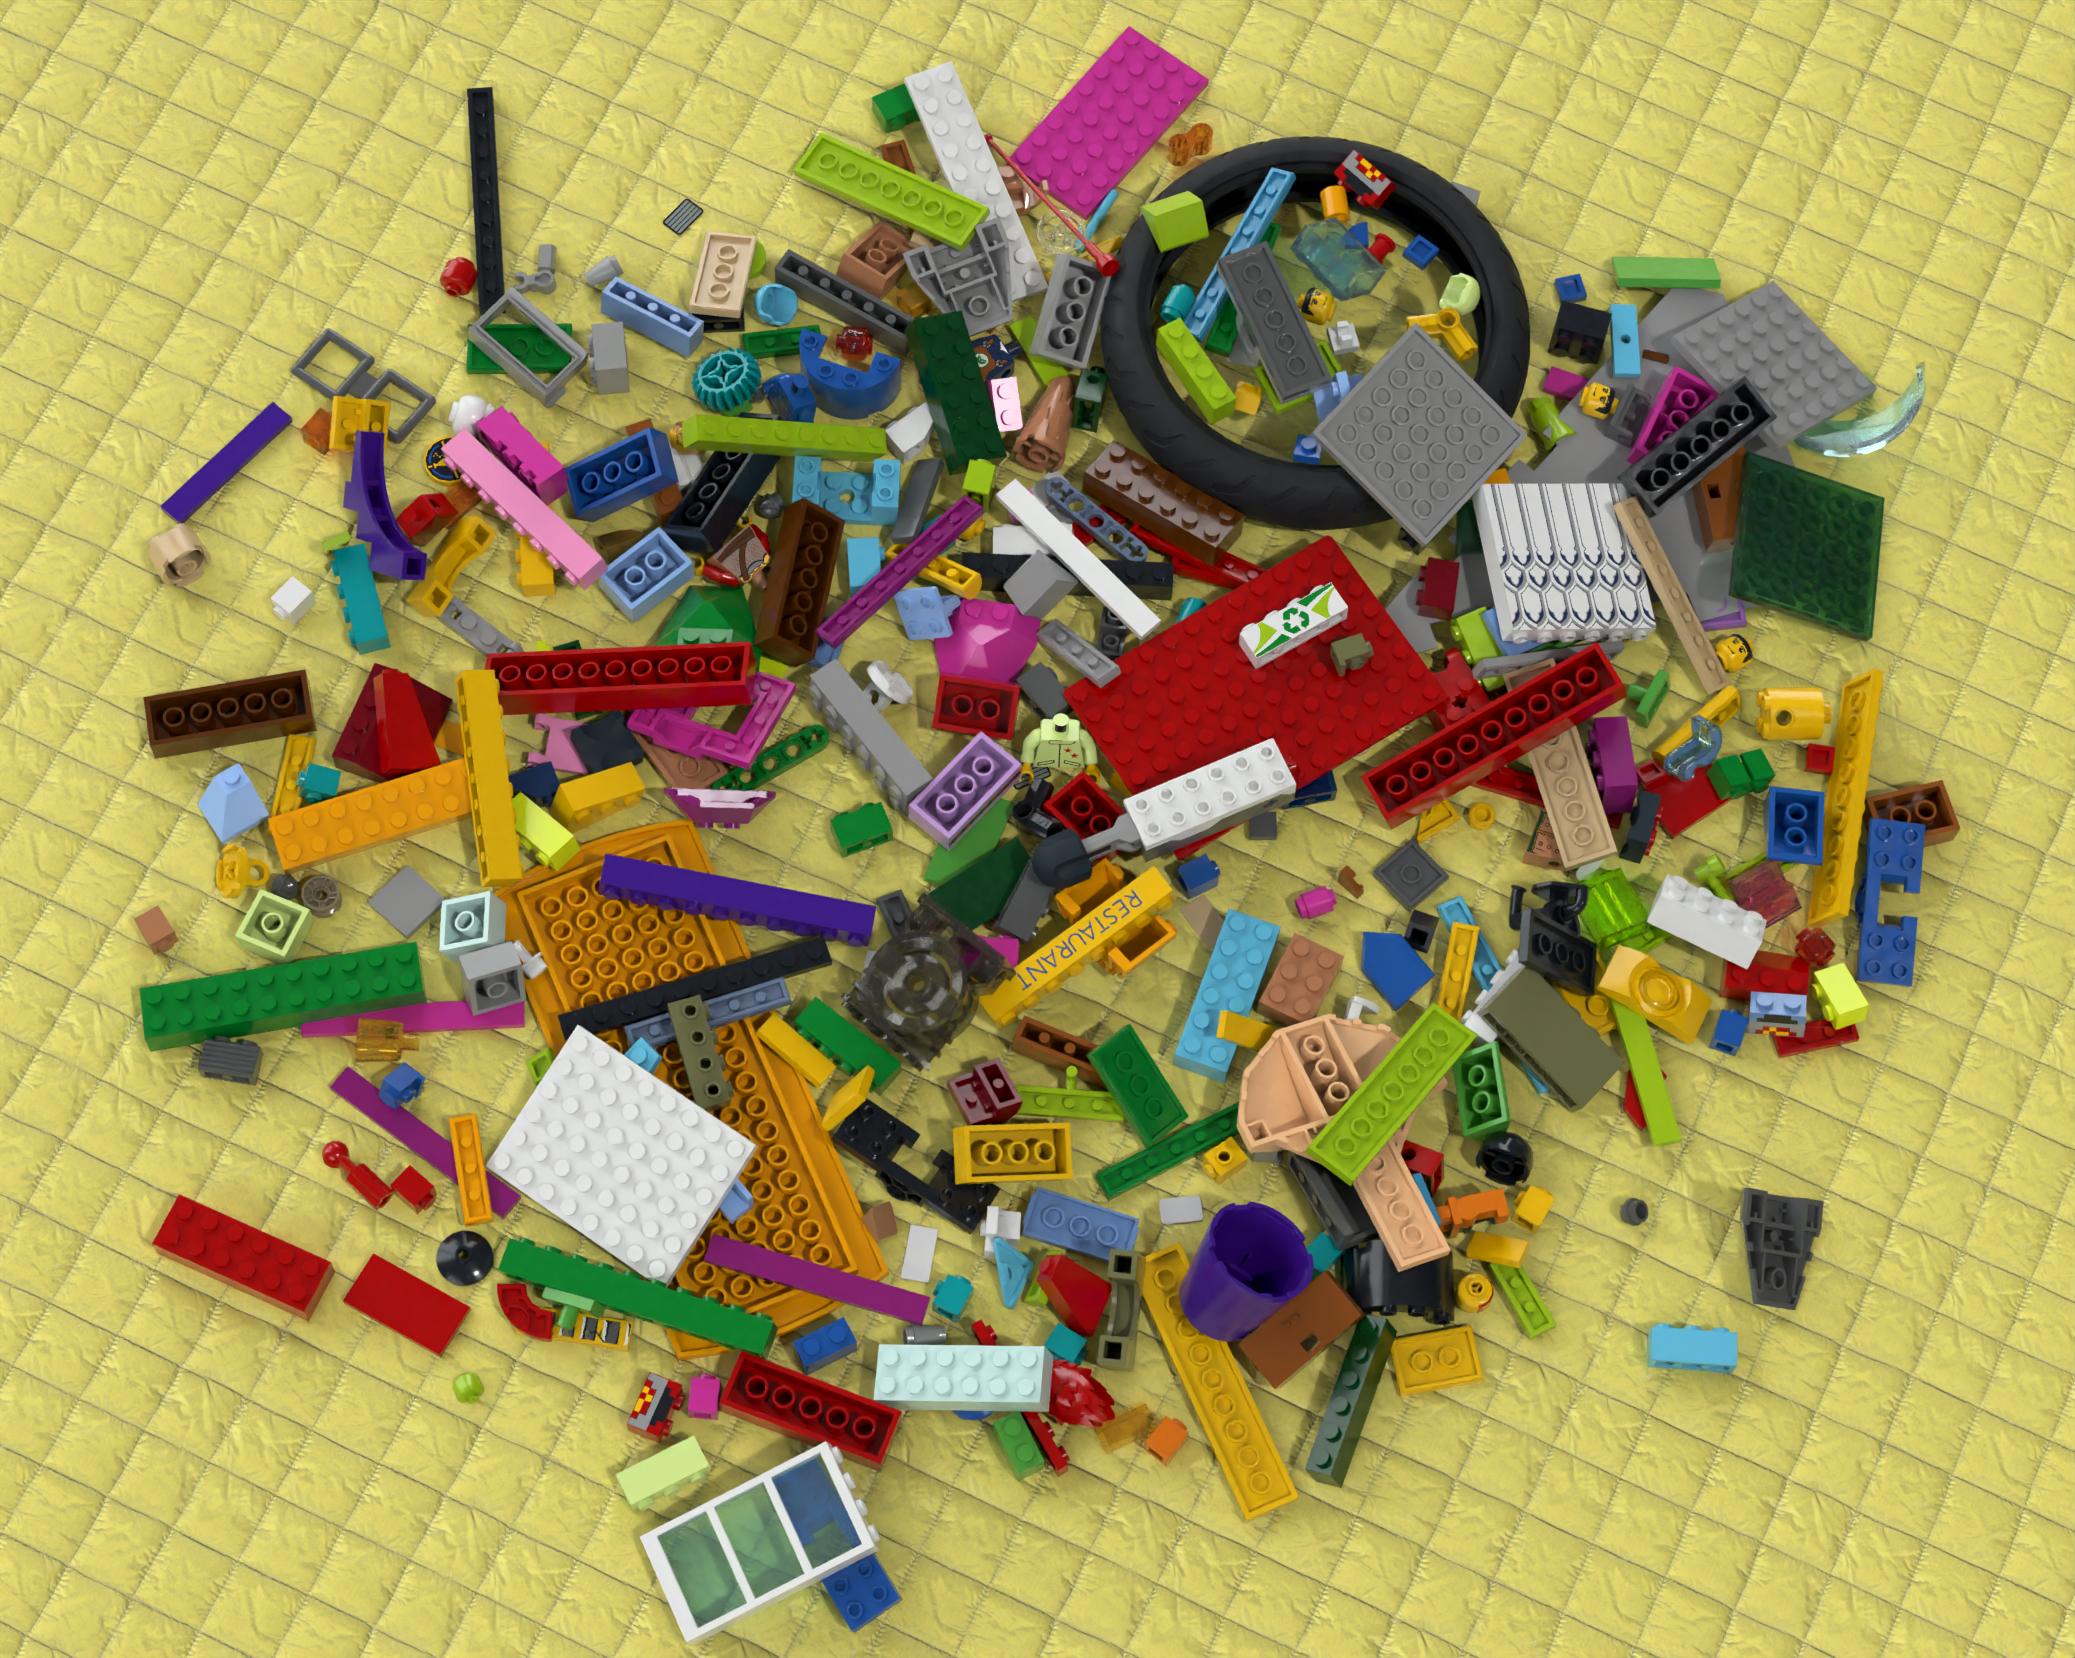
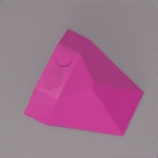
(987, 641)

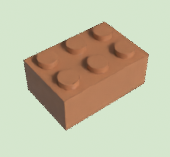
(1300, 982)

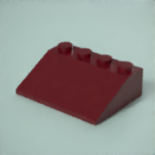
(358, 744)

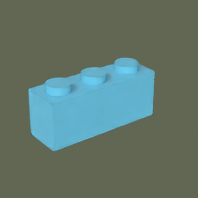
(1692, 1348)

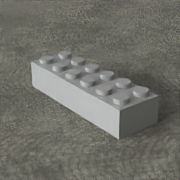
(868, 735)

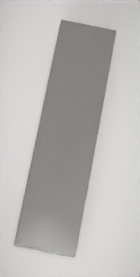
(1078, 653)

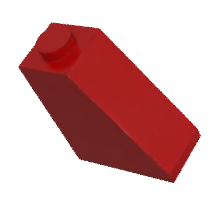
(1074, 1293)

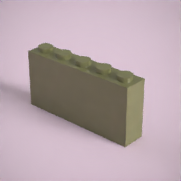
(1551, 1038)

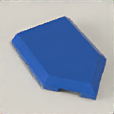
(1393, 967)

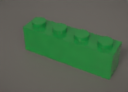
(846, 1045)

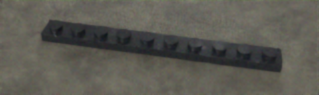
(485, 197)
(709, 985)

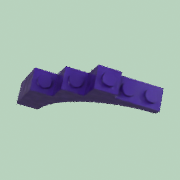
(376, 523)

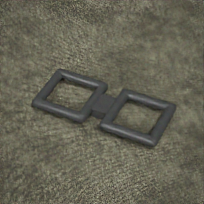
(362, 384)

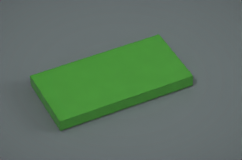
(1666, 272)
(973, 847)

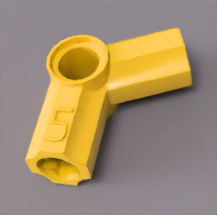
(1454, 336)

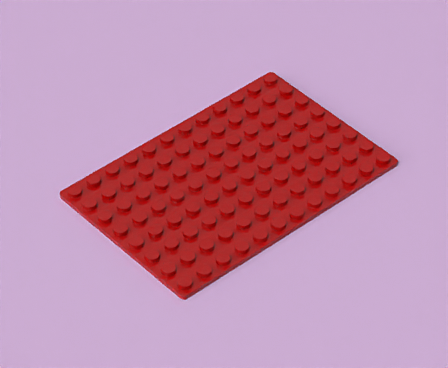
(1200, 699)

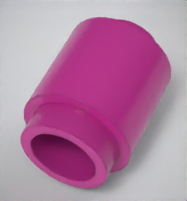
(1315, 902)

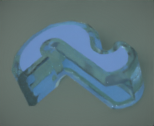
(1695, 752)

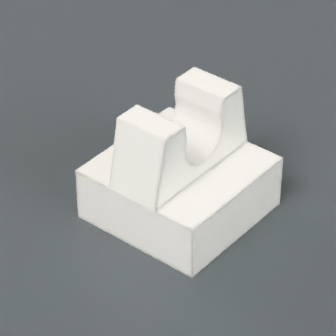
(1342, 338)

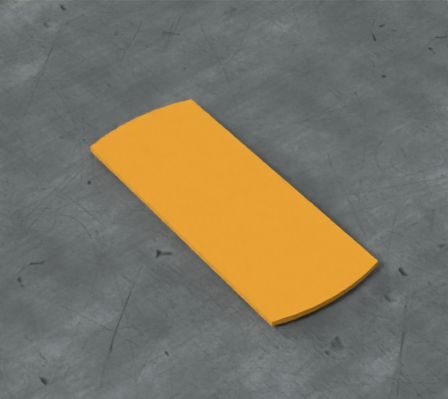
(617, 948)

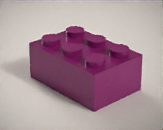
(1612, 763)

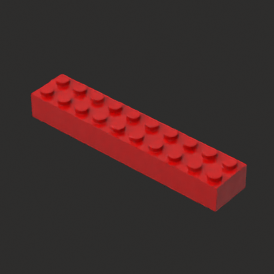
(624, 678)
(1494, 735)

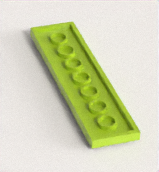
(891, 191)
(1391, 1094)

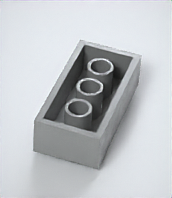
(1070, 312)

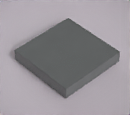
(1410, 875)

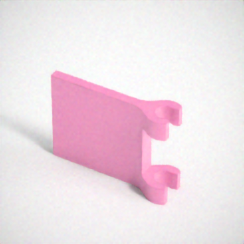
(559, 746)

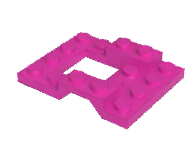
(677, 731)

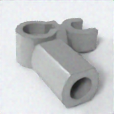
(543, 280)

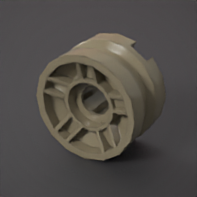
(312, 891)

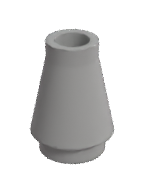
(604, 271)
(923, 1334)

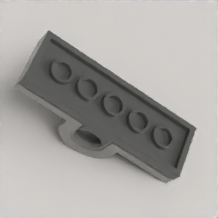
(1272, 324)

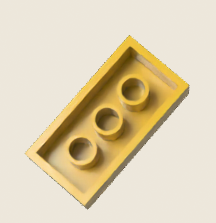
(1012, 1153)

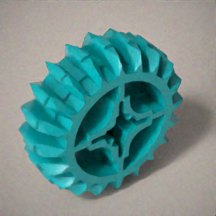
(726, 379)

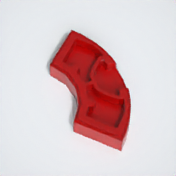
(523, 1313)

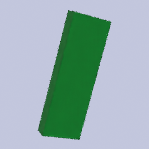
(775, 342)

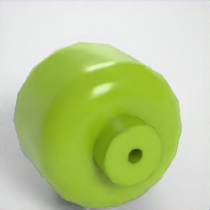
(468, 1388)

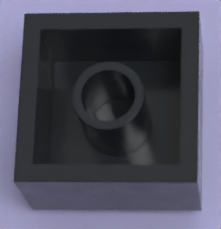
(1579, 332)

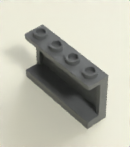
(1333, 1202)

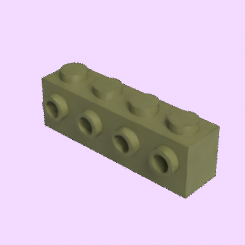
(699, 1053)

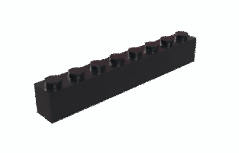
(1143, 578)

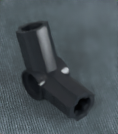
(1030, 812)

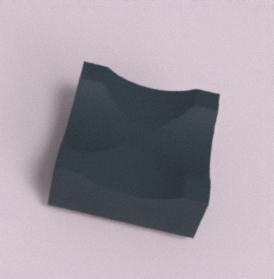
(606, 744)
(1644, 823)

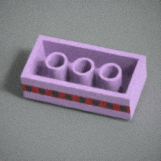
(965, 791)

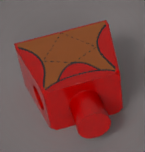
(422, 518)

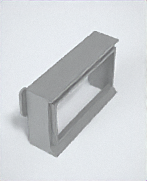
(546, 394)

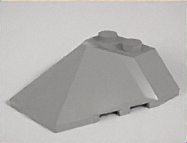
(968, 279)

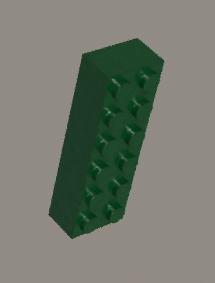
(955, 391)

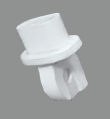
(532, 964)

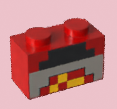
(1365, 180)
(655, 1408)

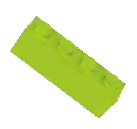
(1195, 371)

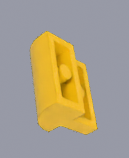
(353, 415)

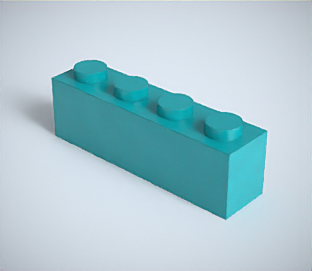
(361, 599)

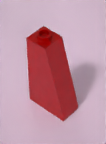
(401, 726)

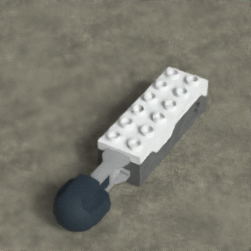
(1177, 813)

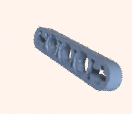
(1092, 510)

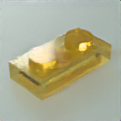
(1126, 1429)

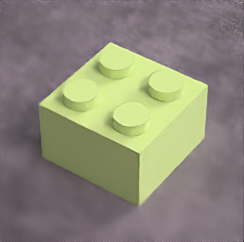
(274, 928)

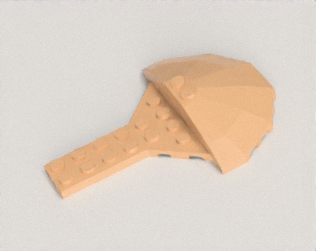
(1297, 1090)

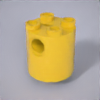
(1800, 717)

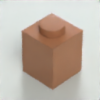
(156, 930)

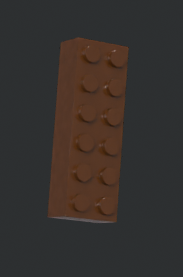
(1162, 503)
(799, 582)
(229, 714)

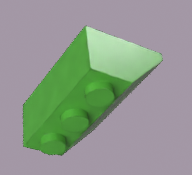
(1481, 1092)

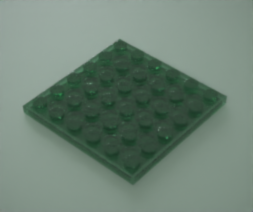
(1806, 546)

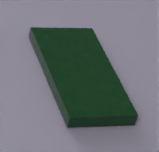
(984, 887)

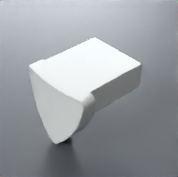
(1359, 1005)

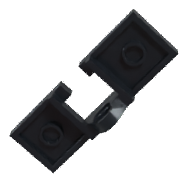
(876, 1138)

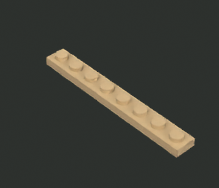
(1671, 595)

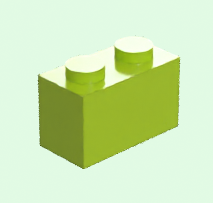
(980, 482)

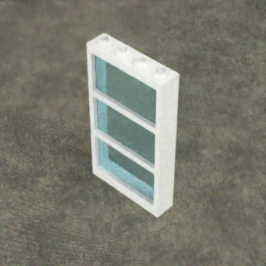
(760, 1542)

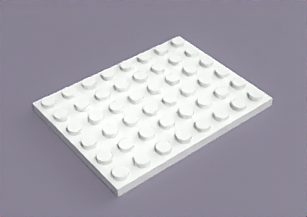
(621, 1156)

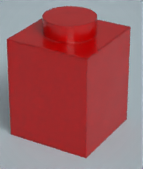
(414, 1190)

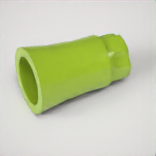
(1542, 415)

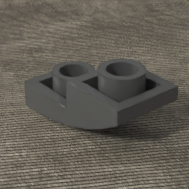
(1111, 635)

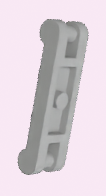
(476, 630)

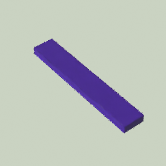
(226, 463)

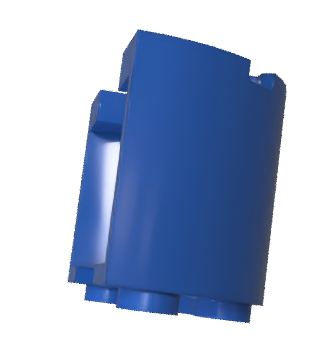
(844, 390)

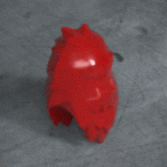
(1078, 1396)

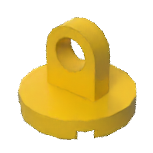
(234, 872)

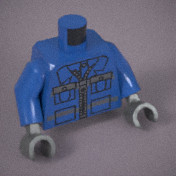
(789, 397)

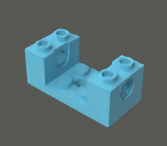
(874, 494)

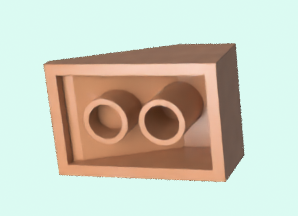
(876, 260)

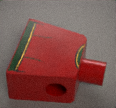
(1424, 1161)

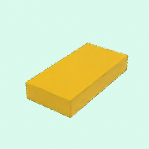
(1497, 1249)

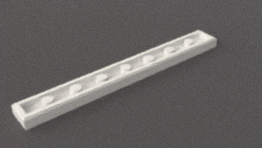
(1078, 559)

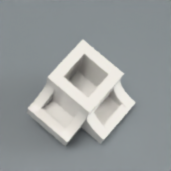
(1000, 1224)

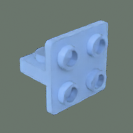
(1330, 397)
(926, 612)

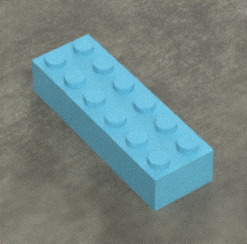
(1230, 985)

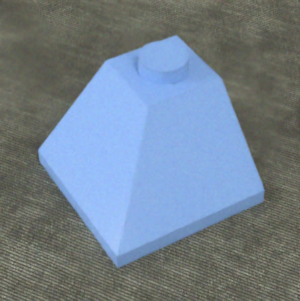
(232, 804)

